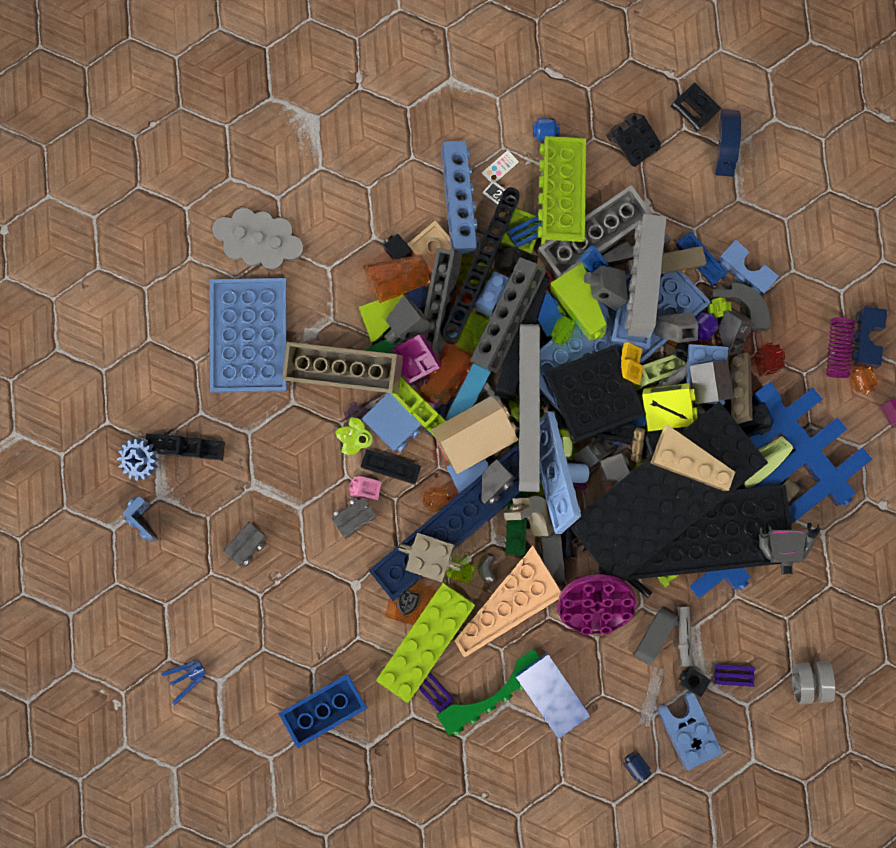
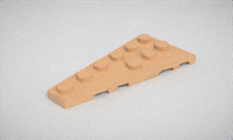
(518, 597)

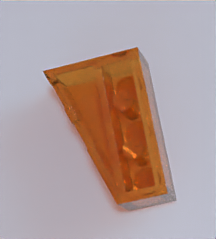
(397, 276)
(446, 377)

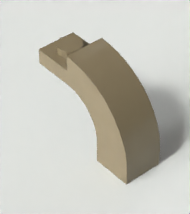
(535, 510)

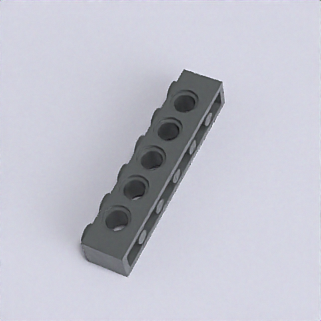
(441, 297)
(508, 315)

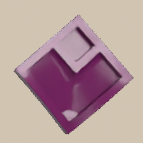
(417, 358)

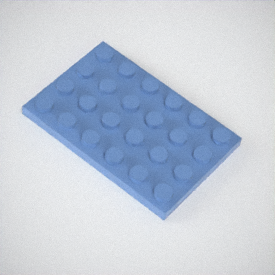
(248, 335)

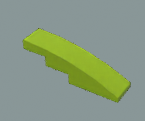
(418, 406)

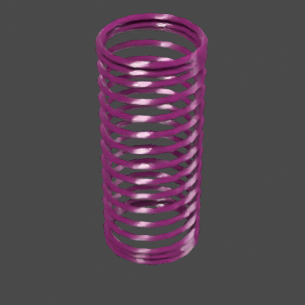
(840, 373)

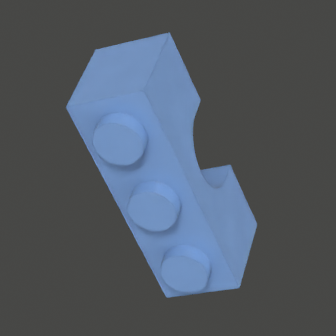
(733, 261)

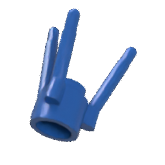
(195, 672)

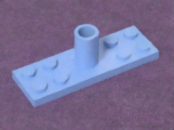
(559, 476)

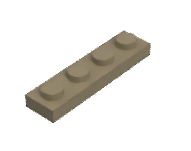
(742, 387)

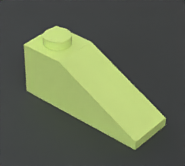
(658, 371)

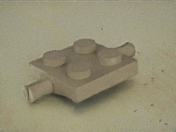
(430, 557)

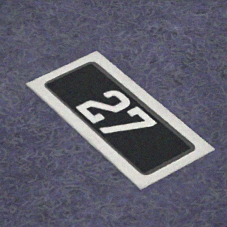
(495, 191)

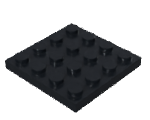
(594, 394)

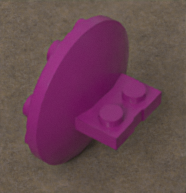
(597, 604)

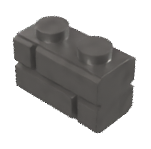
(353, 517)
(245, 545)

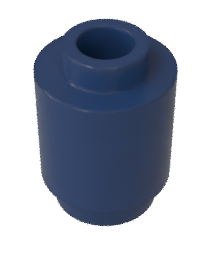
(637, 767)

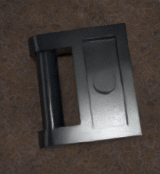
(699, 102)

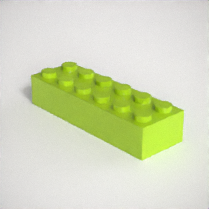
(425, 642)

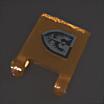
(409, 605)

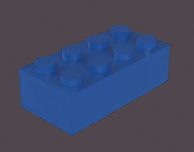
(323, 710)

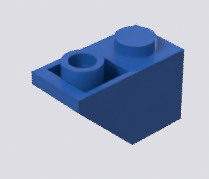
(548, 315)

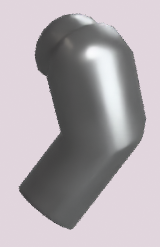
(485, 570)

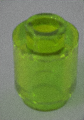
(563, 330)

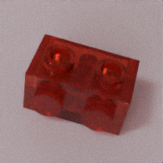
(769, 359)

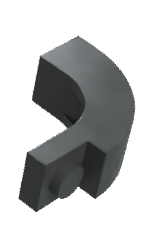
(751, 302)

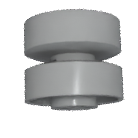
(813, 682)

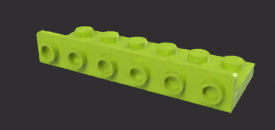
(562, 189)

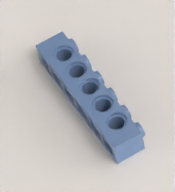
(458, 151)

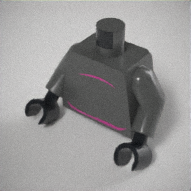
(787, 545)

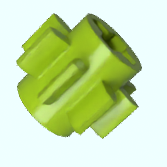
(719, 307)

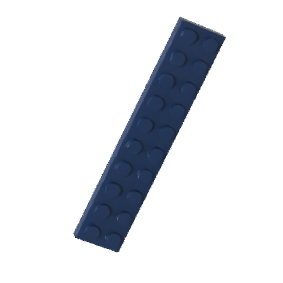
(451, 524)

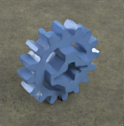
(132, 462)

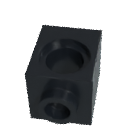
(397, 247)
(701, 686)

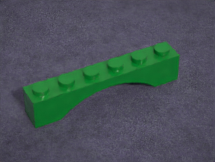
(456, 715)

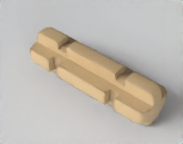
(637, 446)

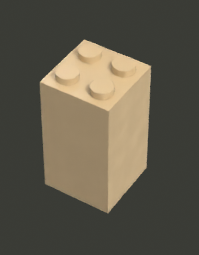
(475, 434)

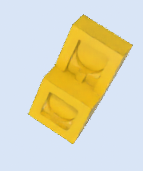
(630, 362)

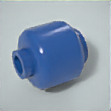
(545, 127)

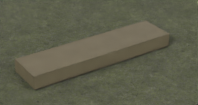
(681, 260)

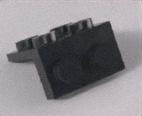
(634, 138)

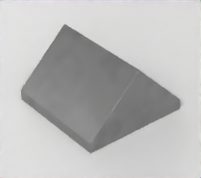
(711, 381)

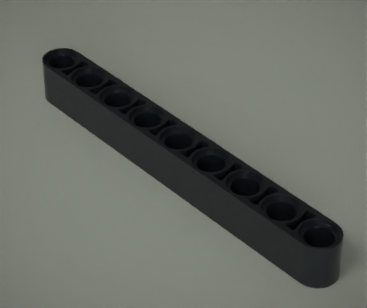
(484, 257)

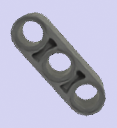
(553, 557)
(655, 636)

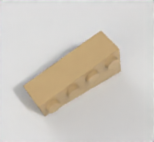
(687, 459)

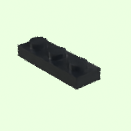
(390, 467)

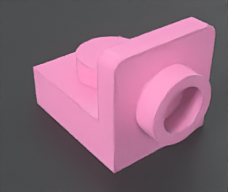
(365, 488)

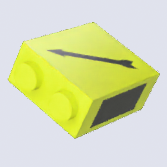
(669, 406)

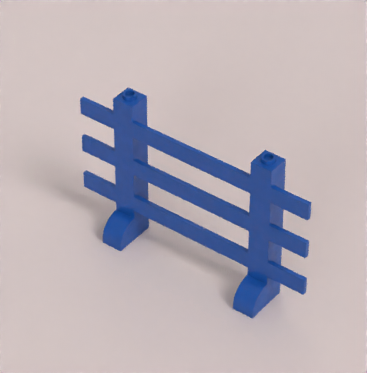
(805, 452)

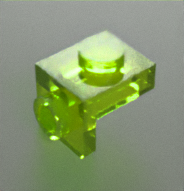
(464, 576)

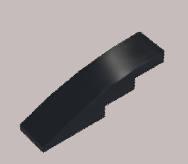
(186, 447)

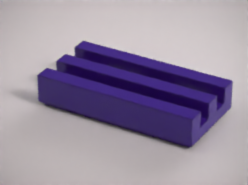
(751, 676)
(445, 703)

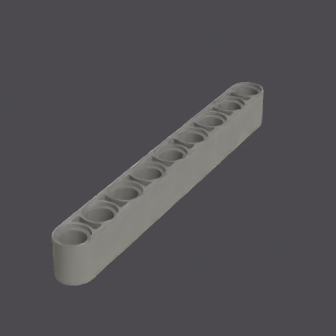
(529, 407)

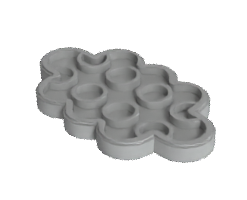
(257, 239)

